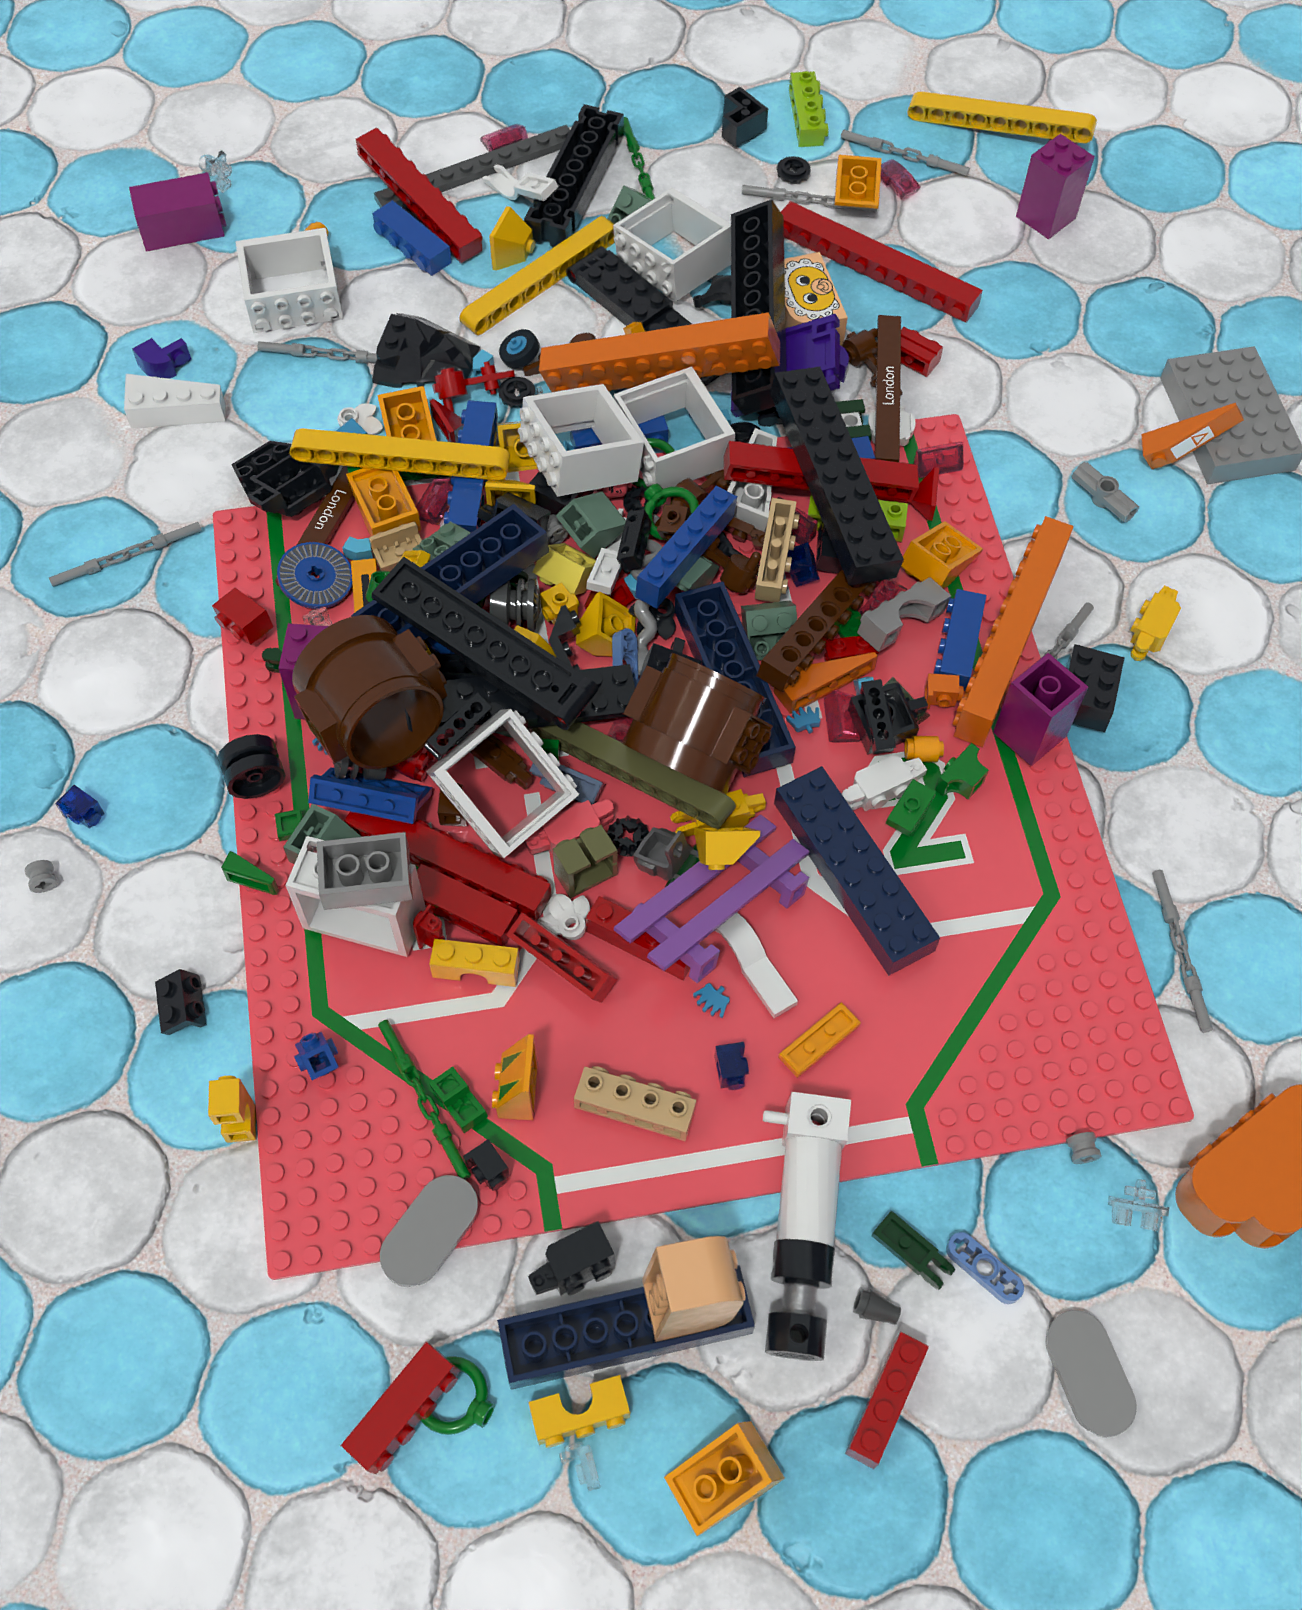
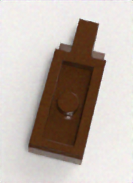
(742, 530)
(502, 761)

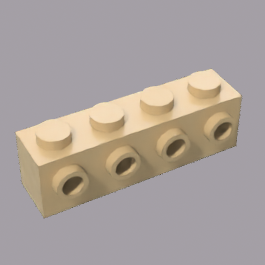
(775, 550)
(635, 1102)

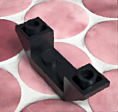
(564, 628)

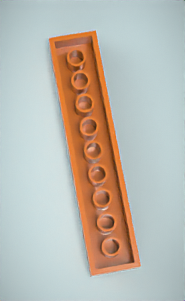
(644, 356)
(1011, 631)

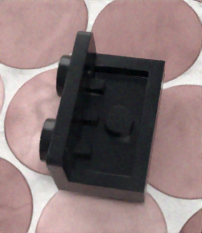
(180, 1001)

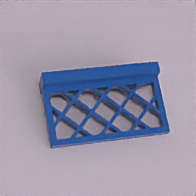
(376, 798)

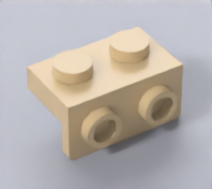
(391, 544)

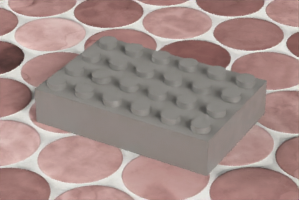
(1256, 446)

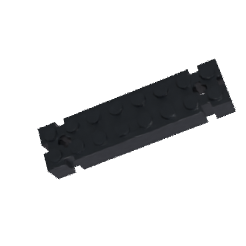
(577, 172)

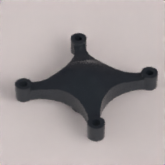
(719, 290)

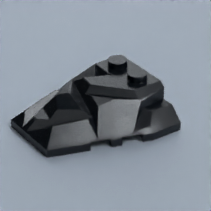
(417, 351)
(281, 483)

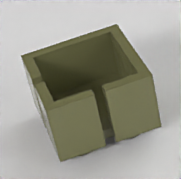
(585, 861)

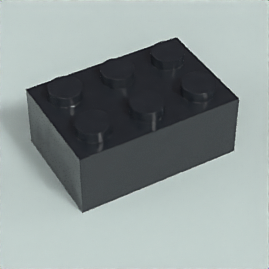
(1102, 676)

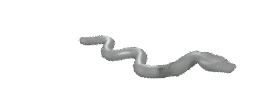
(641, 608)

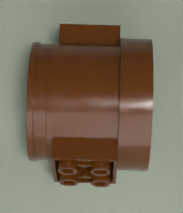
(356, 691)
(696, 722)

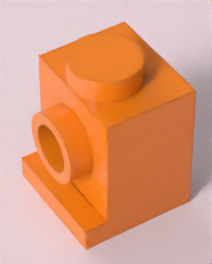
(942, 690)

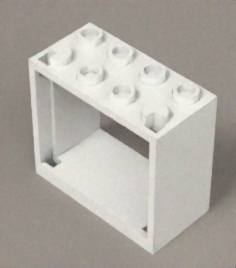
(690, 220)
(283, 256)
(668, 395)
(584, 468)
(546, 764)
(376, 925)

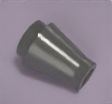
(875, 1307)

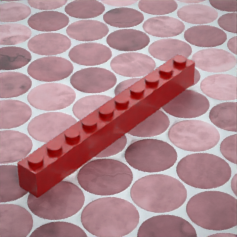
(880, 262)

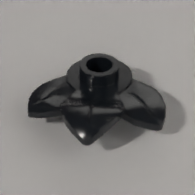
(665, 621)

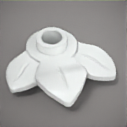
(363, 416)
(564, 913)

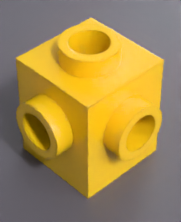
(554, 599)

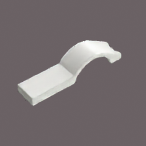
(530, 185)
(606, 568)
(756, 966)

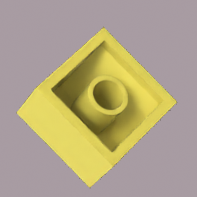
(565, 566)

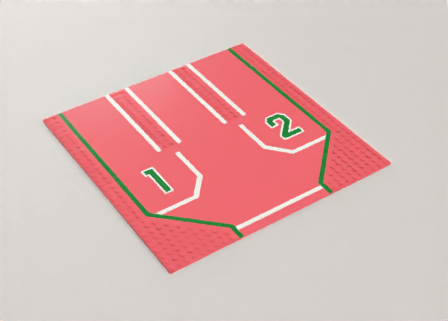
(988, 1047)

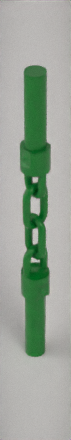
(633, 147)
(440, 1131)

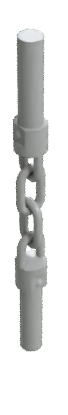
(877, 144)
(780, 194)
(299, 350)
(93, 566)
(1071, 630)
(1193, 982)

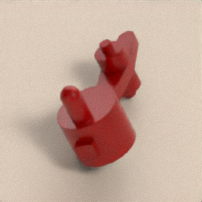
(452, 383)

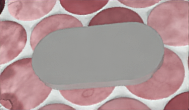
(429, 1231)
(1090, 1373)

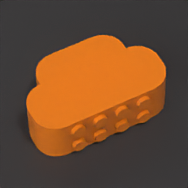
(1250, 1176)

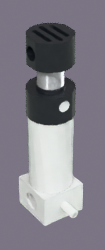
(806, 1219)

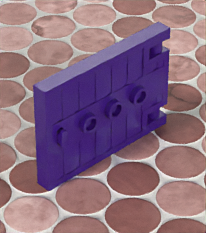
(811, 346)

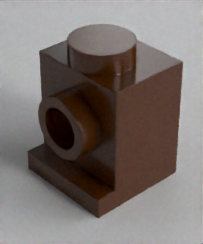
(668, 526)
(447, 813)

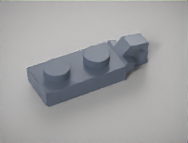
(586, 786)

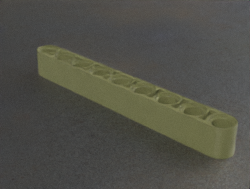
(642, 773)

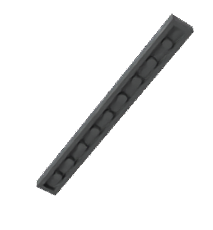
(483, 165)

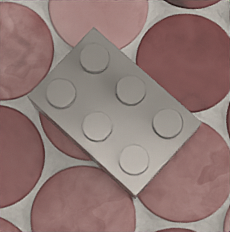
(364, 871)

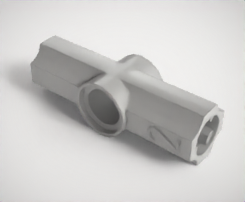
(1105, 492)

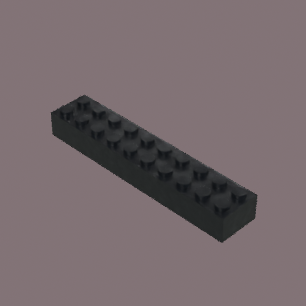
(758, 289)
(836, 476)

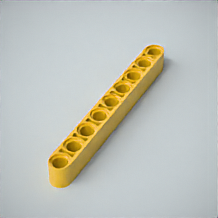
(1001, 117)
(536, 277)
(400, 454)

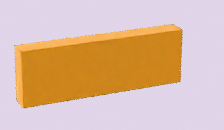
(819, 1040)

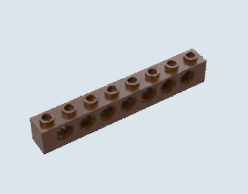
(812, 630)

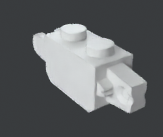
(882, 782)

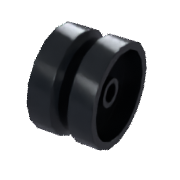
(251, 766)

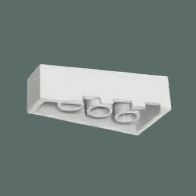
(171, 402)
(754, 498)

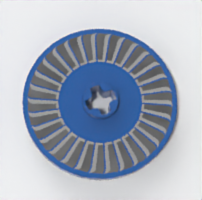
(306, 590)

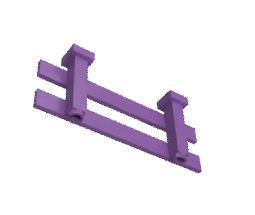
(683, 942)

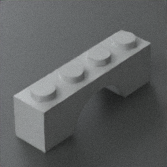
(921, 601)

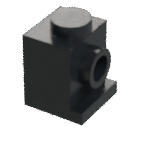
(487, 1165)

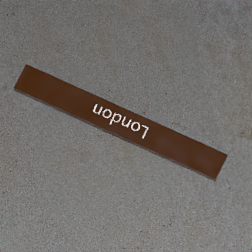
(888, 388)
(329, 512)

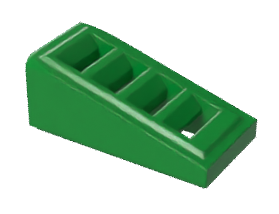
(246, 874)

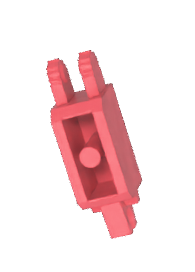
(570, 824)

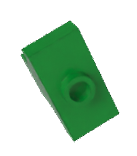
(963, 774)
(911, 808)

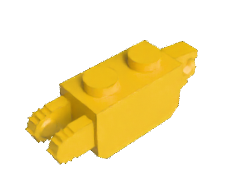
(1155, 624)
(745, 808)

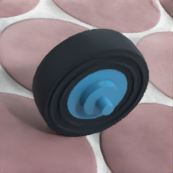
(519, 348)

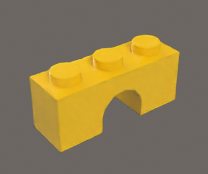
(493, 962)
(232, 1108)
(607, 1408)

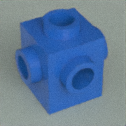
(316, 1055)

